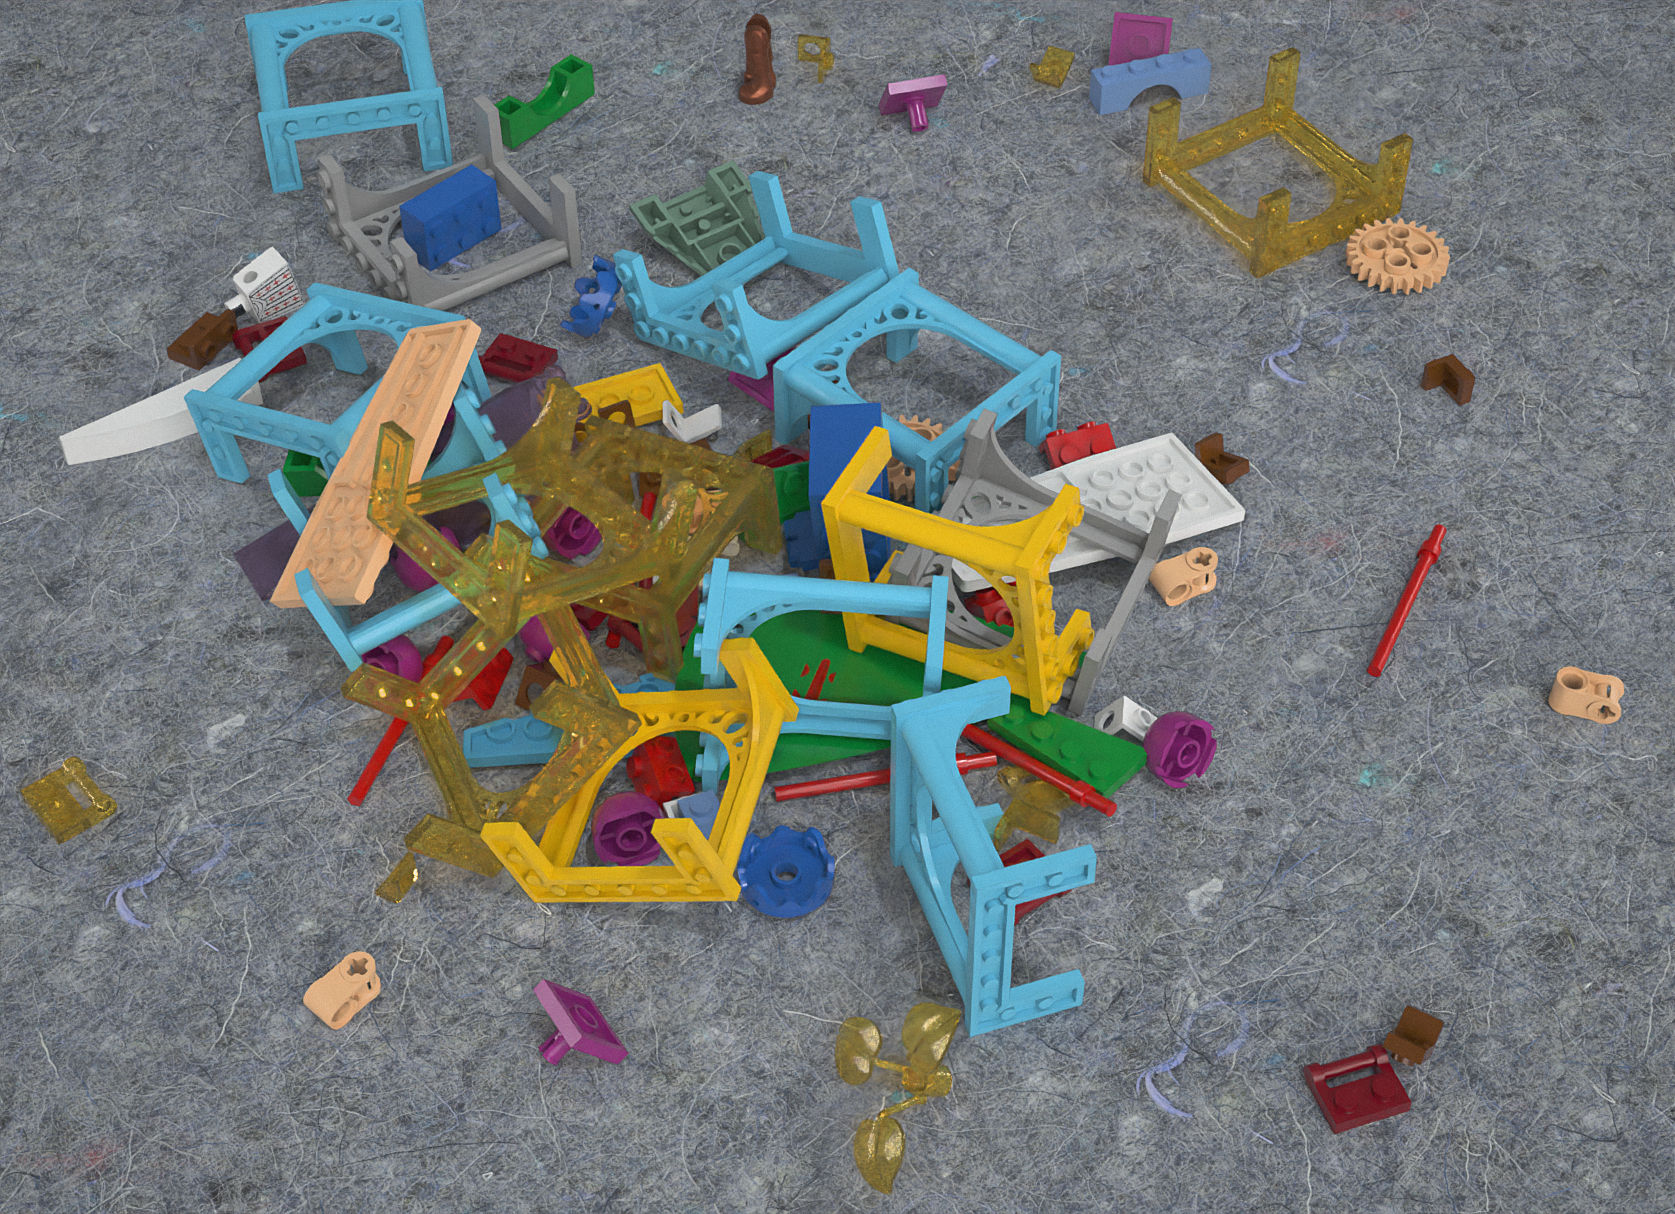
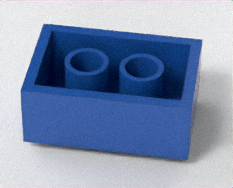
(451, 217)

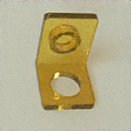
(824, 59)
(1053, 67)
(1027, 818)

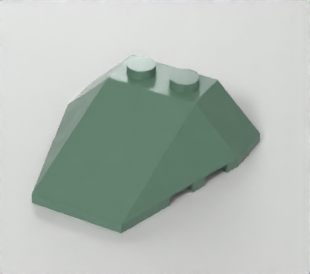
(705, 223)

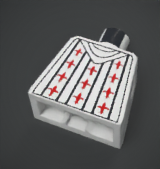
(265, 288)

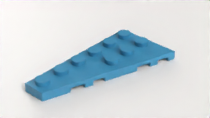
(531, 739)

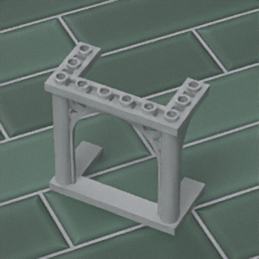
(358, 210)
(991, 475)

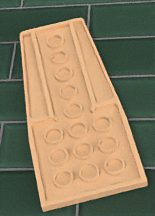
(416, 393)

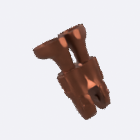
(759, 71)

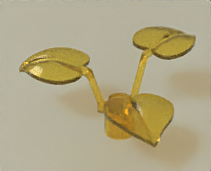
(927, 1037)

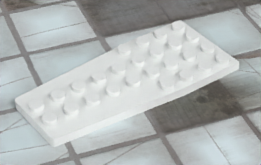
(1129, 487)

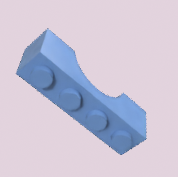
(1117, 85)

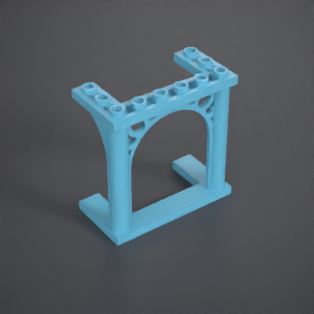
(296, 26)
(901, 311)
(327, 321)
(748, 337)
(468, 446)
(739, 594)
(926, 770)

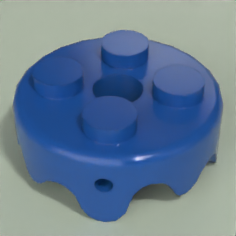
(594, 305)
(786, 852)

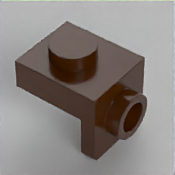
(1451, 376)
(1221, 464)
(1414, 1036)

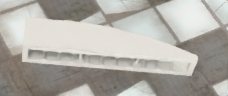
(145, 423)

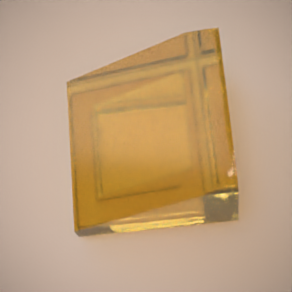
(755, 446)
(398, 879)

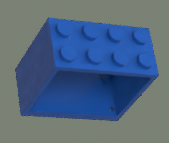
(834, 440)

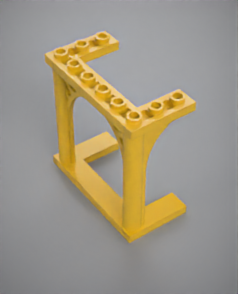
(1012, 550)
(701, 866)

